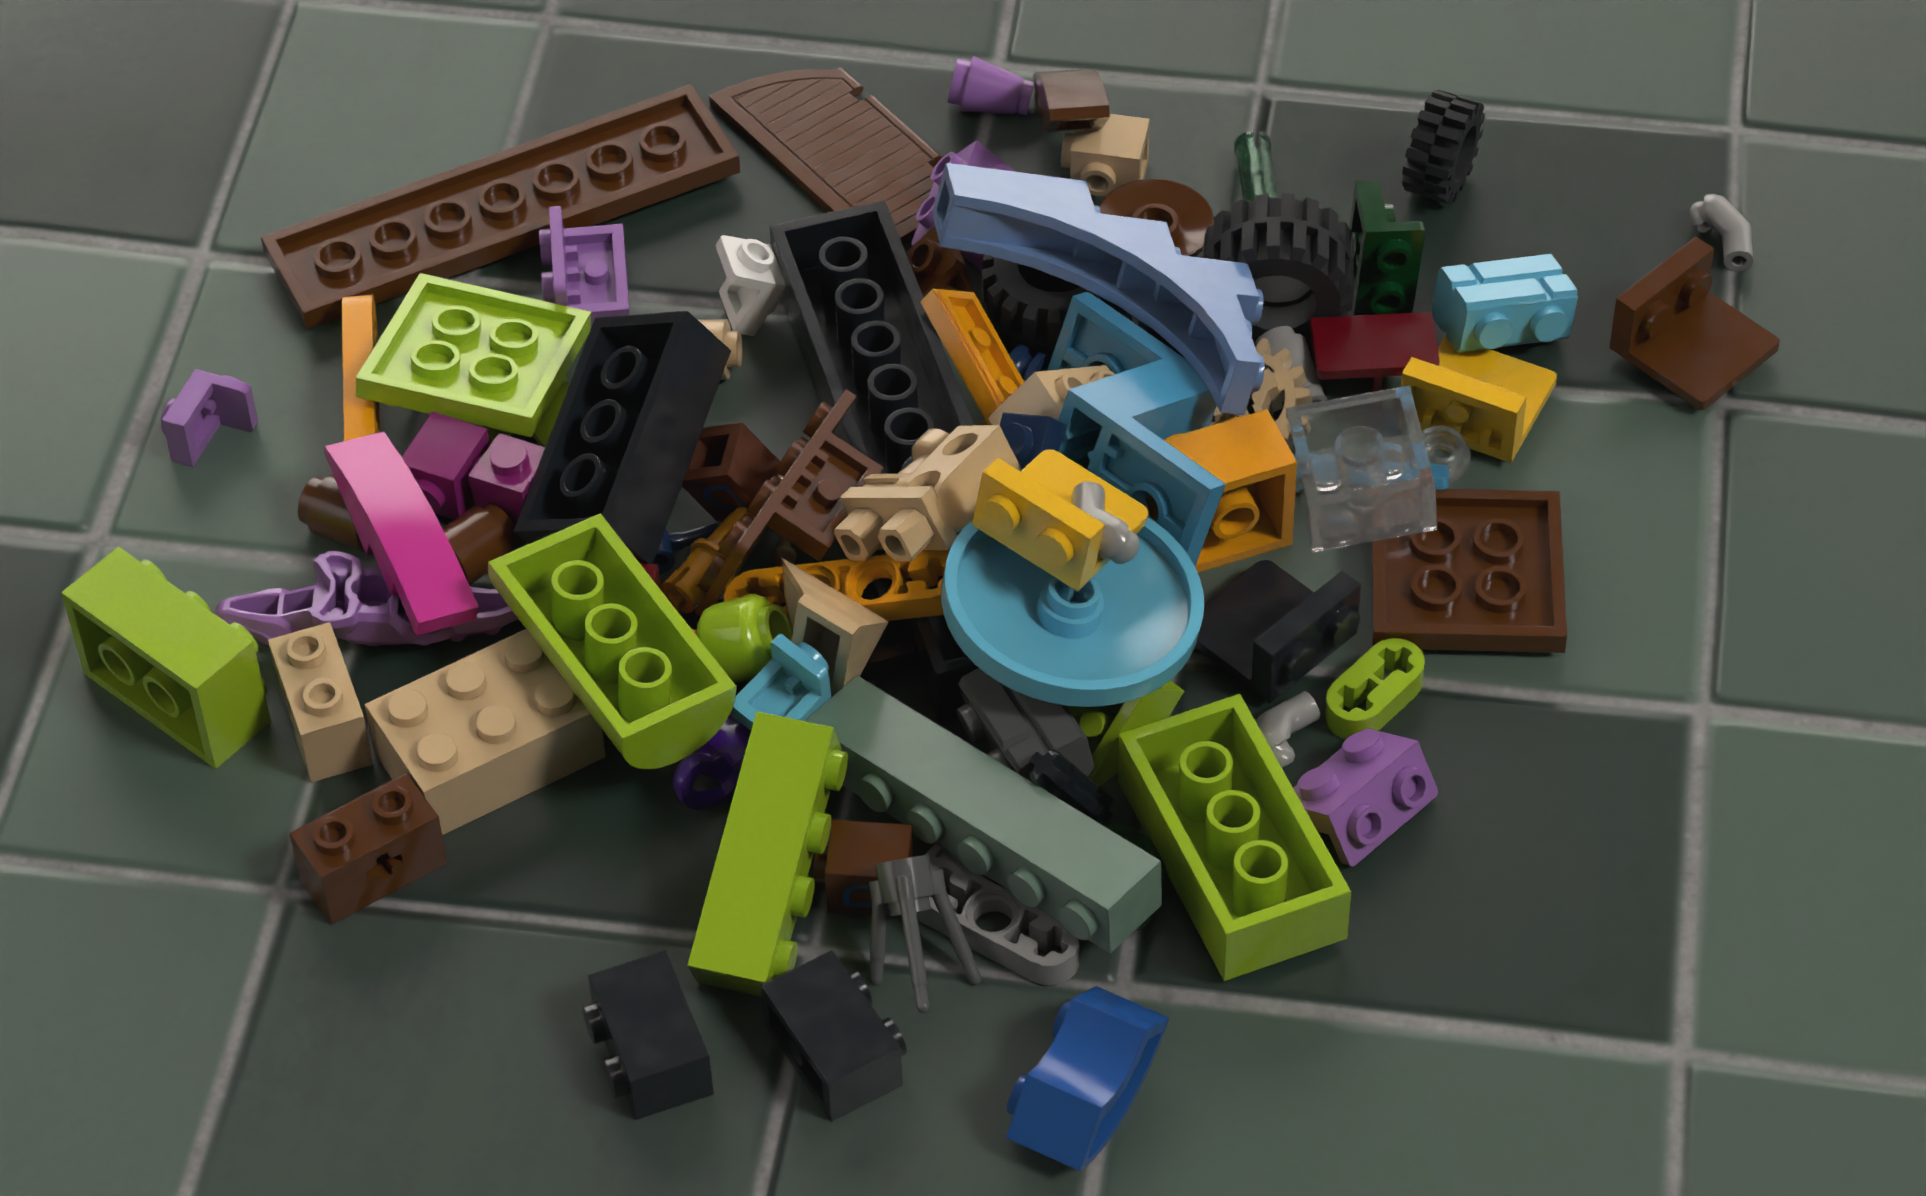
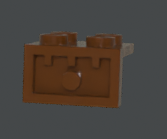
(1686, 333)

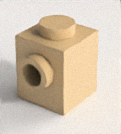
(1108, 155)

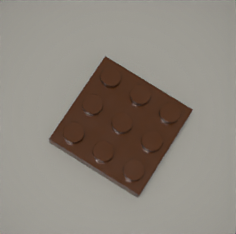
(1479, 579)

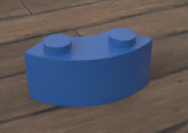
(1086, 1077)

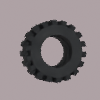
(1294, 255)
(1028, 304)

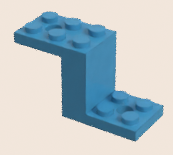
(1121, 420)

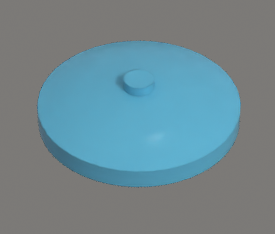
(1069, 647)

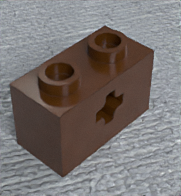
(368, 848)

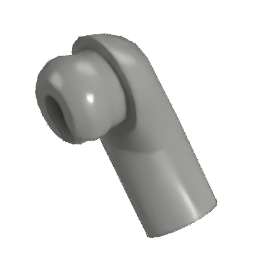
(1732, 226)
(1117, 541)
(1285, 719)

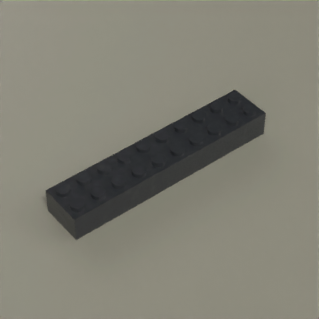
(868, 334)

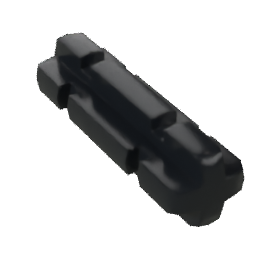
(1070, 784)

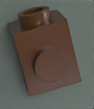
(938, 266)

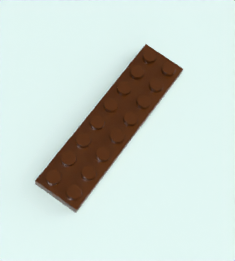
(500, 203)

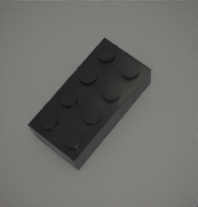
(627, 429)

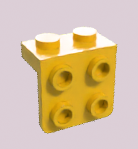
(1037, 518)

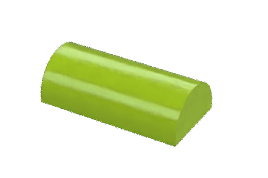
(617, 642)

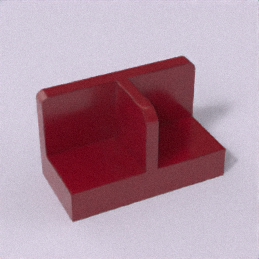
(1371, 345)

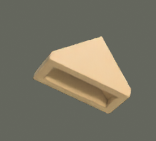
(830, 624)

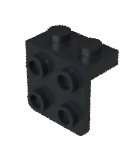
(1275, 628)

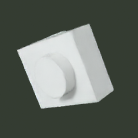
(751, 282)

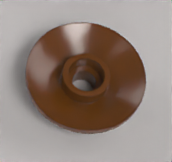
(1166, 201)

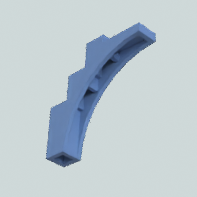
(1053, 226)

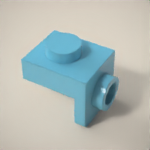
(787, 686)

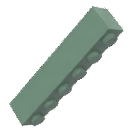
(992, 817)

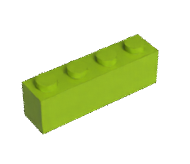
(767, 854)

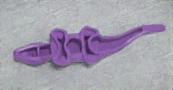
(355, 605)

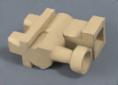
(925, 498)

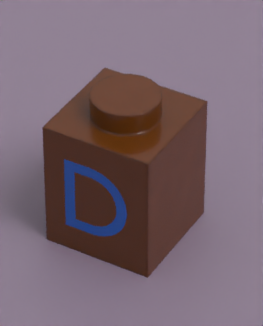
(851, 860)

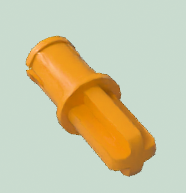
(683, 582)

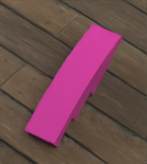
(401, 532)

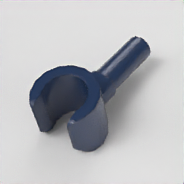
(677, 541)

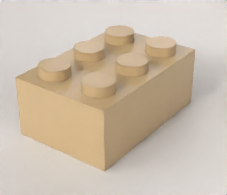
(484, 730)

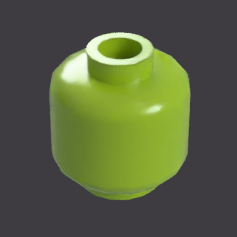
(741, 634)

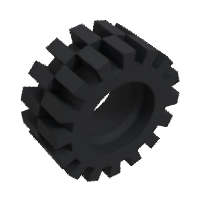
(1443, 146)

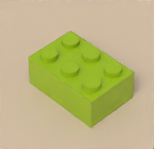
(168, 656)

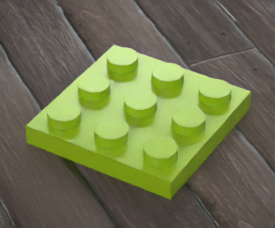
(474, 354)

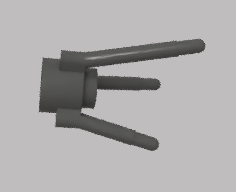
(907, 889)

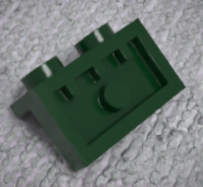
(1384, 254)

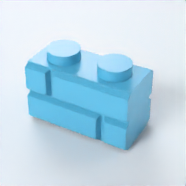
(1504, 303)

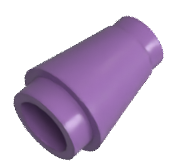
(988, 88)

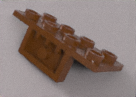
(801, 505)

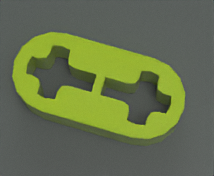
(1366, 680)

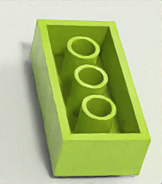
(1233, 837)

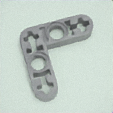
(1008, 946)

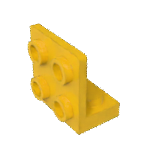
(1481, 396)

